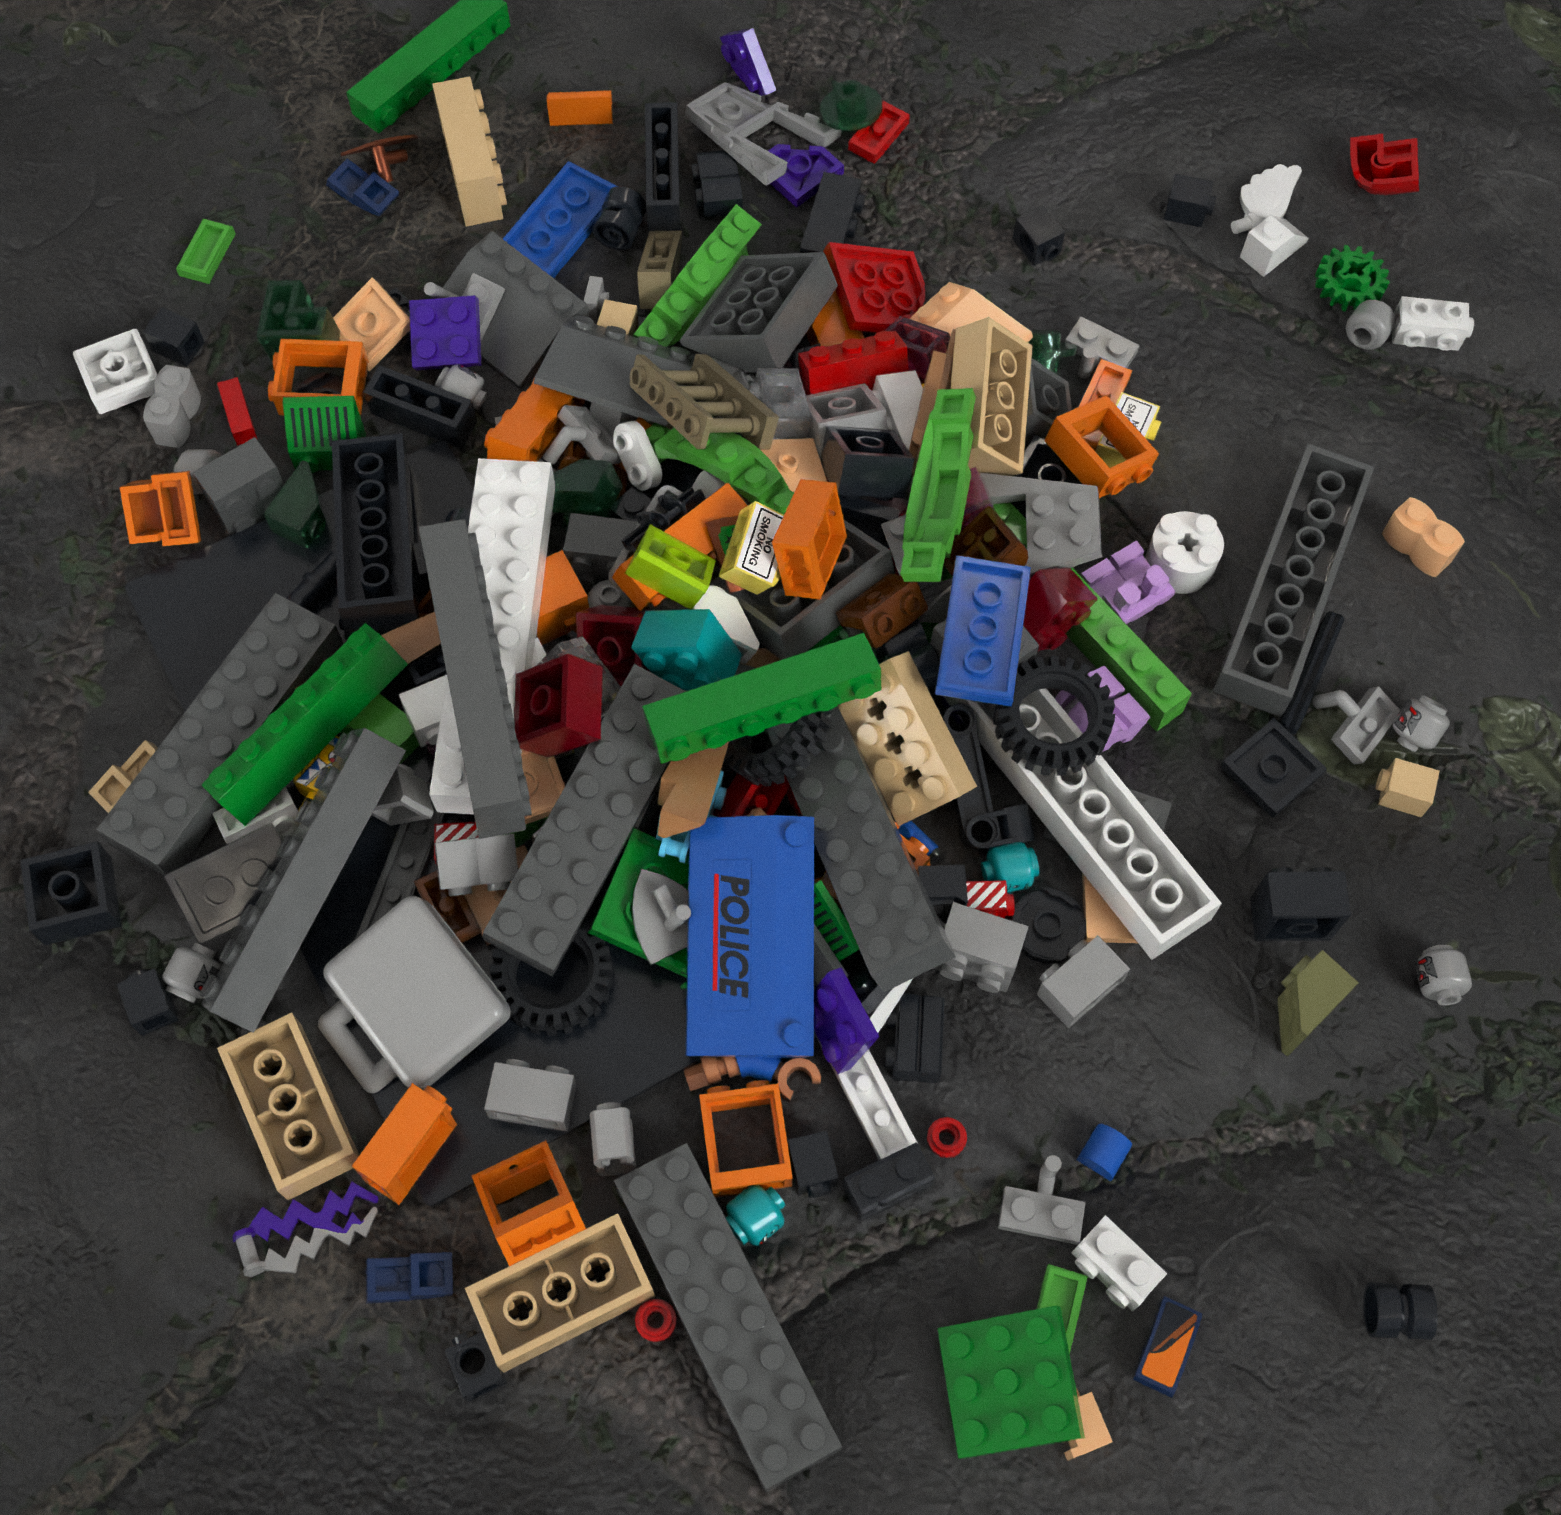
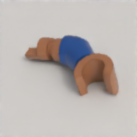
(756, 1067)

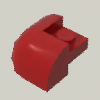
(1385, 166)

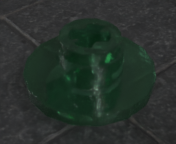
(850, 106)
(1048, 348)

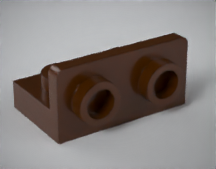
(884, 609)

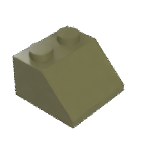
(1310, 996)

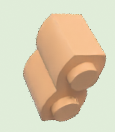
(1423, 537)

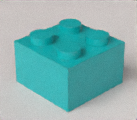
(686, 647)

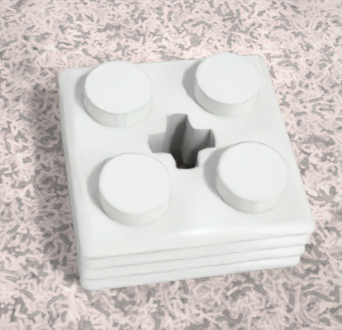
(116, 370)

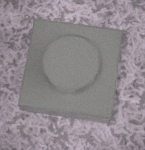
(595, 297)

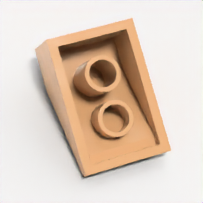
(960, 306)

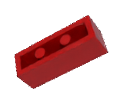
(237, 410)

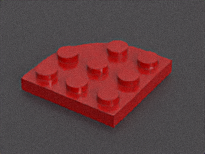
(875, 284)

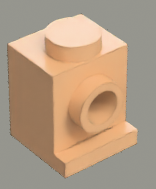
(1094, 1428)

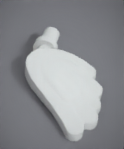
(1266, 196)

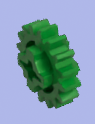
(1351, 277)

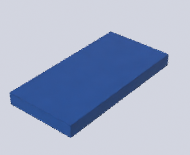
(560, 218)
(983, 631)

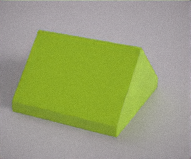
(671, 567)

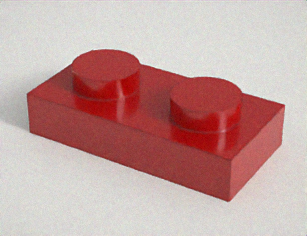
(875, 139)

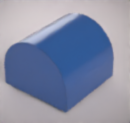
(1105, 1151)

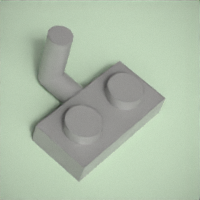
(485, 290)
(1099, 343)
(585, 428)
(1365, 721)
(1041, 1212)

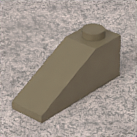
(658, 266)

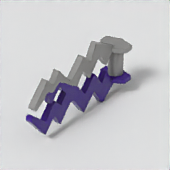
(320, 1222)

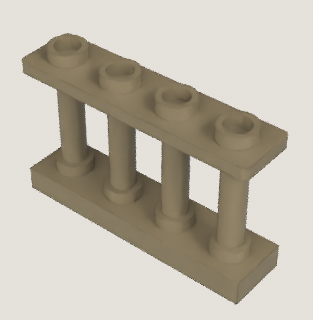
(722, 396)

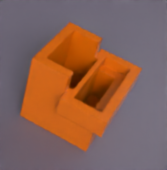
(161, 509)
(560, 599)

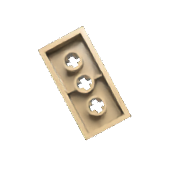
(470, 151)
(999, 372)
(907, 743)
(265, 1100)
(534, 1283)

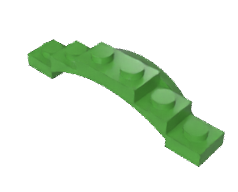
(699, 278)
(730, 460)
(939, 487)

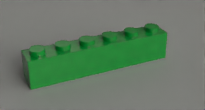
(427, 60)
(762, 698)
(304, 724)

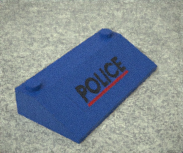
(751, 937)

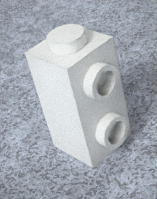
(1432, 323)

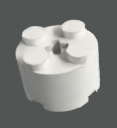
(1186, 549)

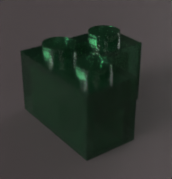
(292, 315)

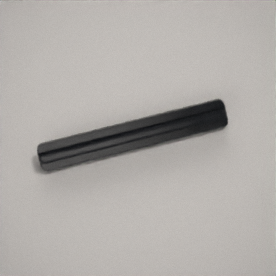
(1312, 671)

